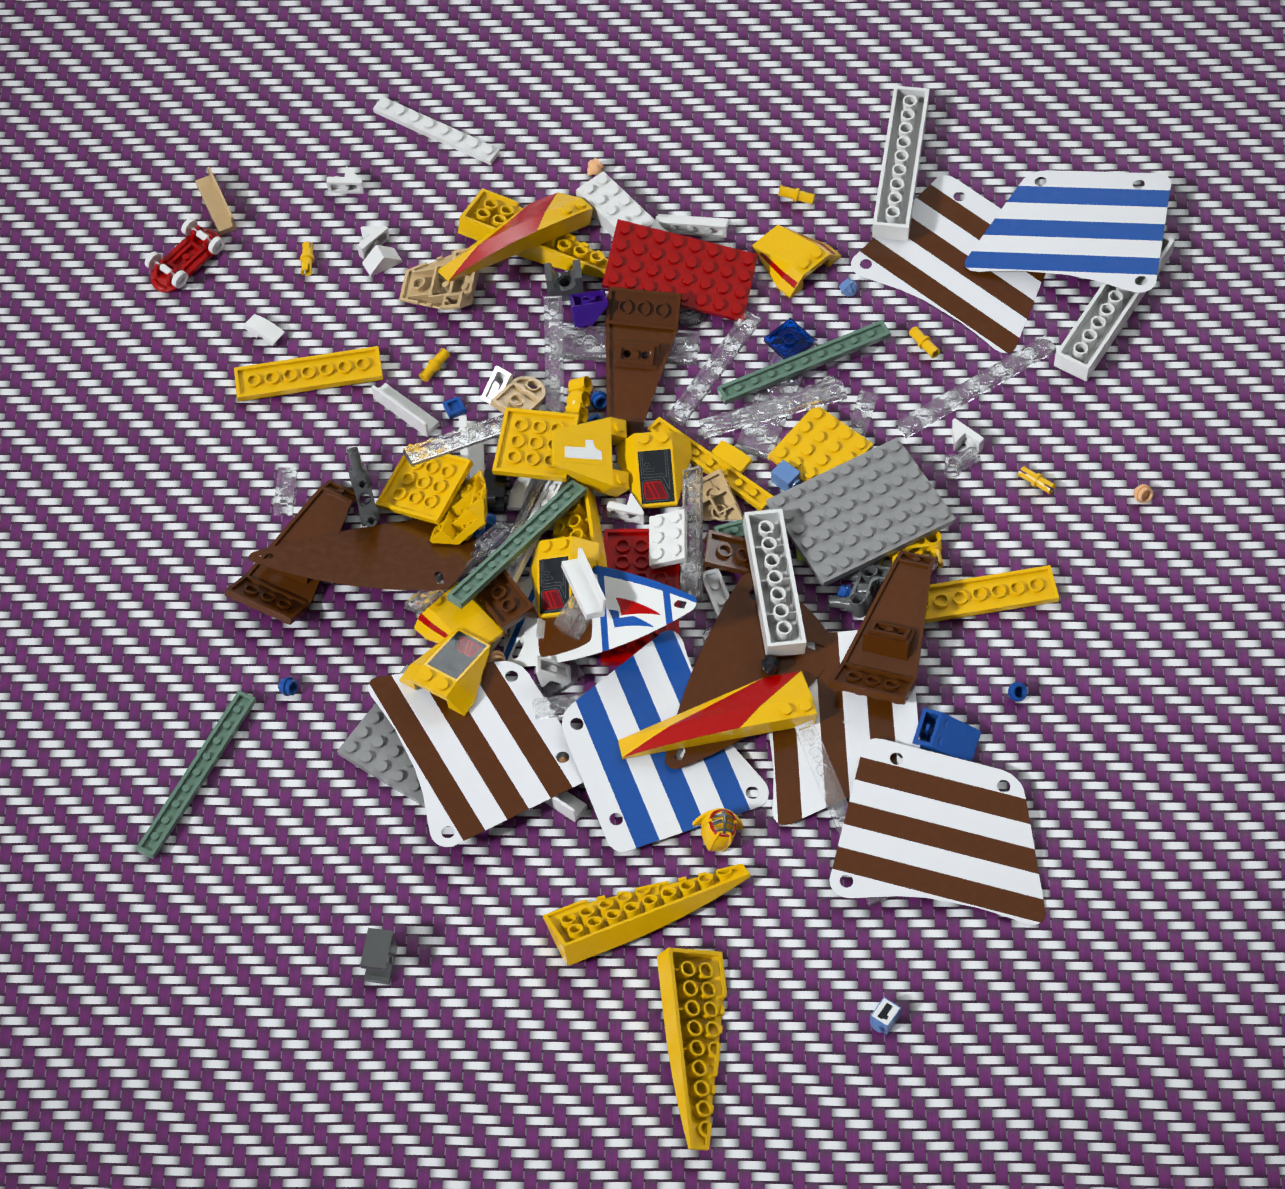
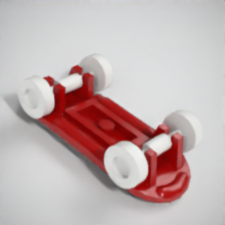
(185, 259)

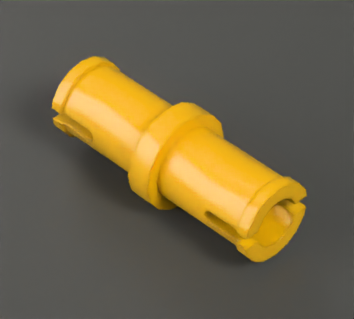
(796, 194)
(307, 258)
(924, 342)
(434, 365)
(1036, 480)

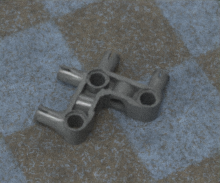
(362, 485)
(867, 583)

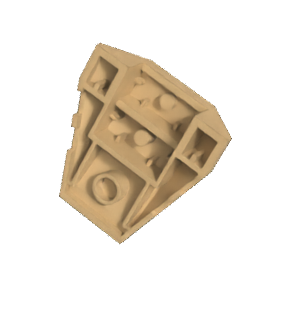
(429, 288)

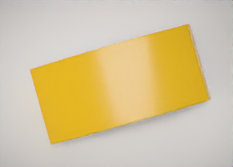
(732, 456)

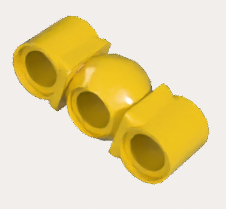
(578, 397)

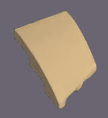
(719, 499)

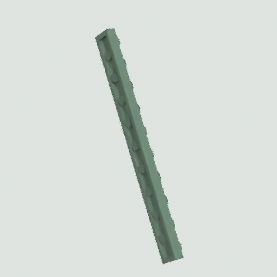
(803, 362)
(516, 544)
(196, 775)

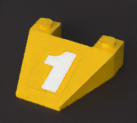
(586, 454)

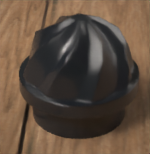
(770, 665)

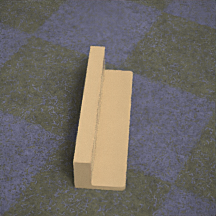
(216, 203)

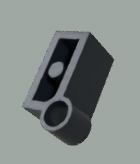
(497, 491)

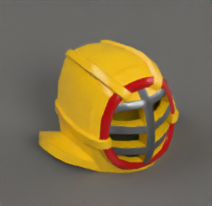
(719, 834)

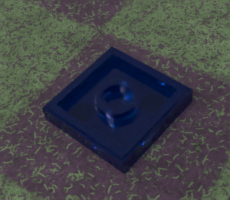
(789, 339)

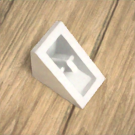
(381, 259)

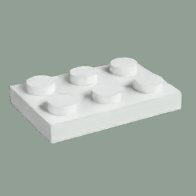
(668, 539)

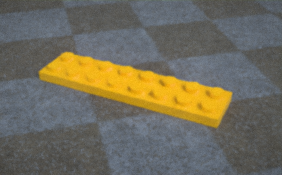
(308, 373)
(991, 593)

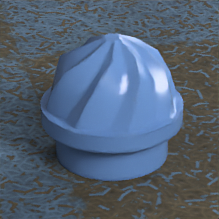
(848, 287)

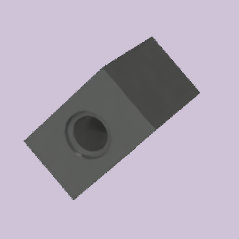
(571, 280)
(379, 955)

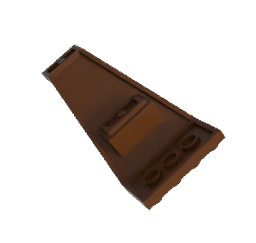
(641, 324)
(286, 594)
(889, 640)

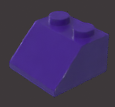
(587, 307)

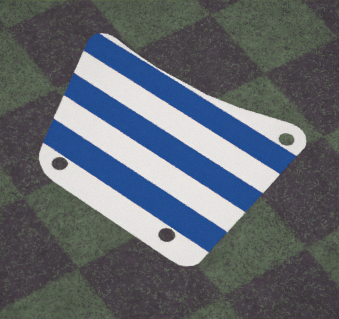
(1080, 228)
(643, 789)

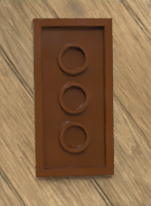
(725, 553)
(506, 602)

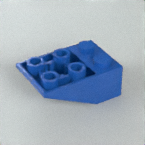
(946, 735)

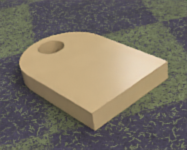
(519, 395)

